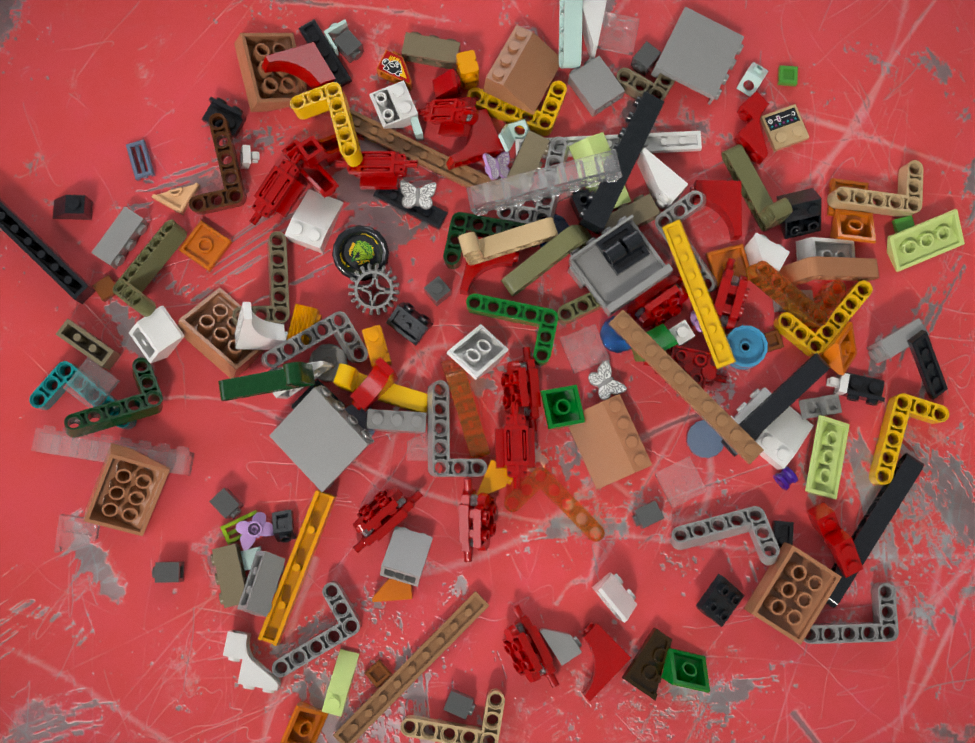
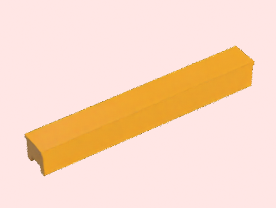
(297, 567)

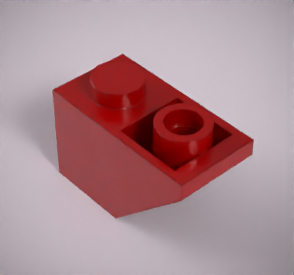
(447, 85)

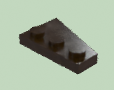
(648, 664)

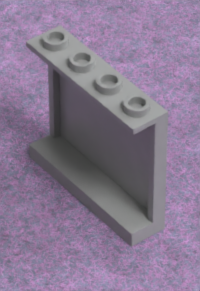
(699, 54)
(607, 288)
(321, 437)

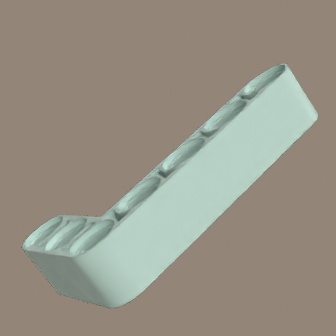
(570, 33)

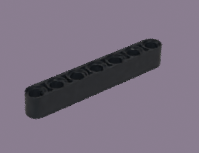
(782, 398)

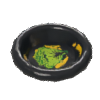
(357, 248)

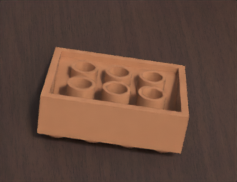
(522, 70)
(270, 89)
(213, 333)
(609, 442)
(126, 491)
(792, 593)

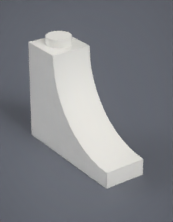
(257, 333)

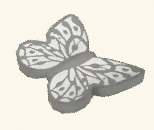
(417, 196)
(606, 383)

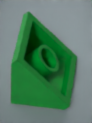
(662, 337)
(562, 407)
(686, 670)

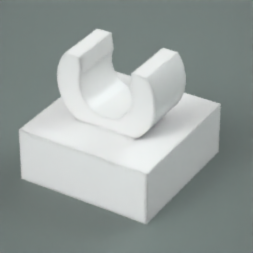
(248, 157)
(839, 383)

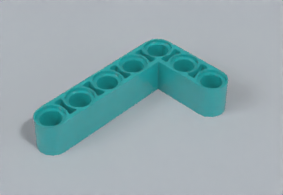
(52, 396)

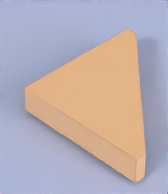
(177, 198)

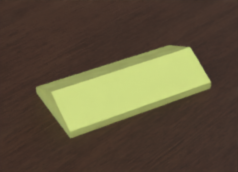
(591, 146)
(925, 240)
(827, 457)

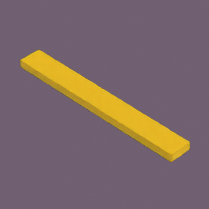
(699, 294)

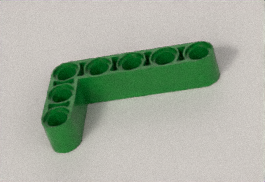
(520, 317)

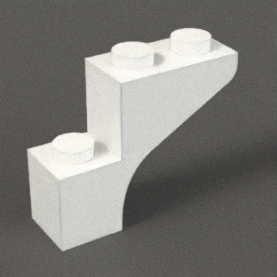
(252, 671)

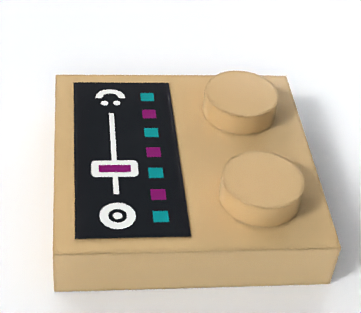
(784, 128)

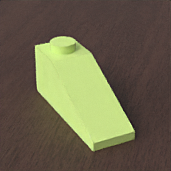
(340, 683)

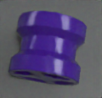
(785, 478)

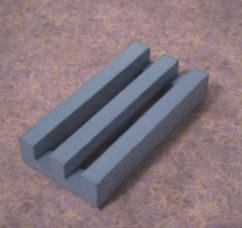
(144, 174)

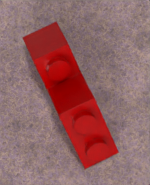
(751, 135)
(317, 150)
(315, 176)
(836, 539)

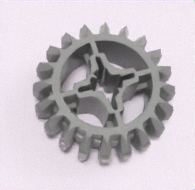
(365, 287)

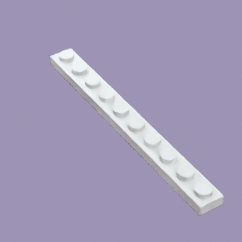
(655, 143)

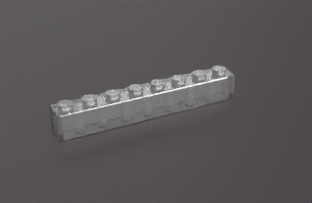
(544, 182)
(96, 448)

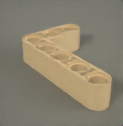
(883, 199)
(506, 242)
(460, 729)

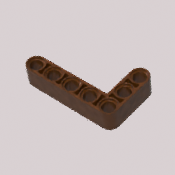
(225, 170)

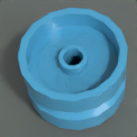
(756, 345)

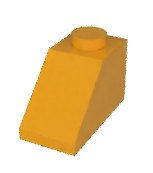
(494, 479)

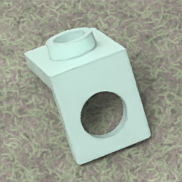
(334, 31)
(756, 74)
(508, 134)

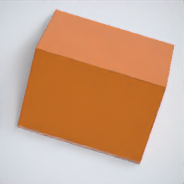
(853, 226)
(841, 350)
(304, 724)

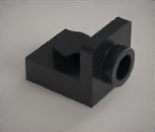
(283, 526)

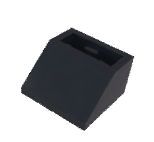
(805, 213)

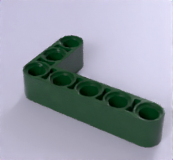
(470, 220)
(290, 377)
(121, 406)

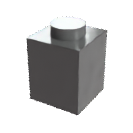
(349, 46)
(645, 58)
(437, 291)
(226, 504)
(647, 515)
(168, 572)
(459, 704)

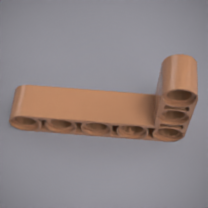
(831, 269)

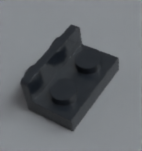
(233, 115)
(409, 322)
(865, 389)

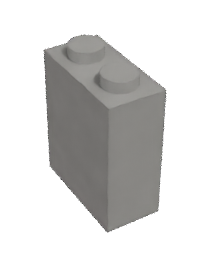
(595, 85)
(895, 341)
(406, 556)

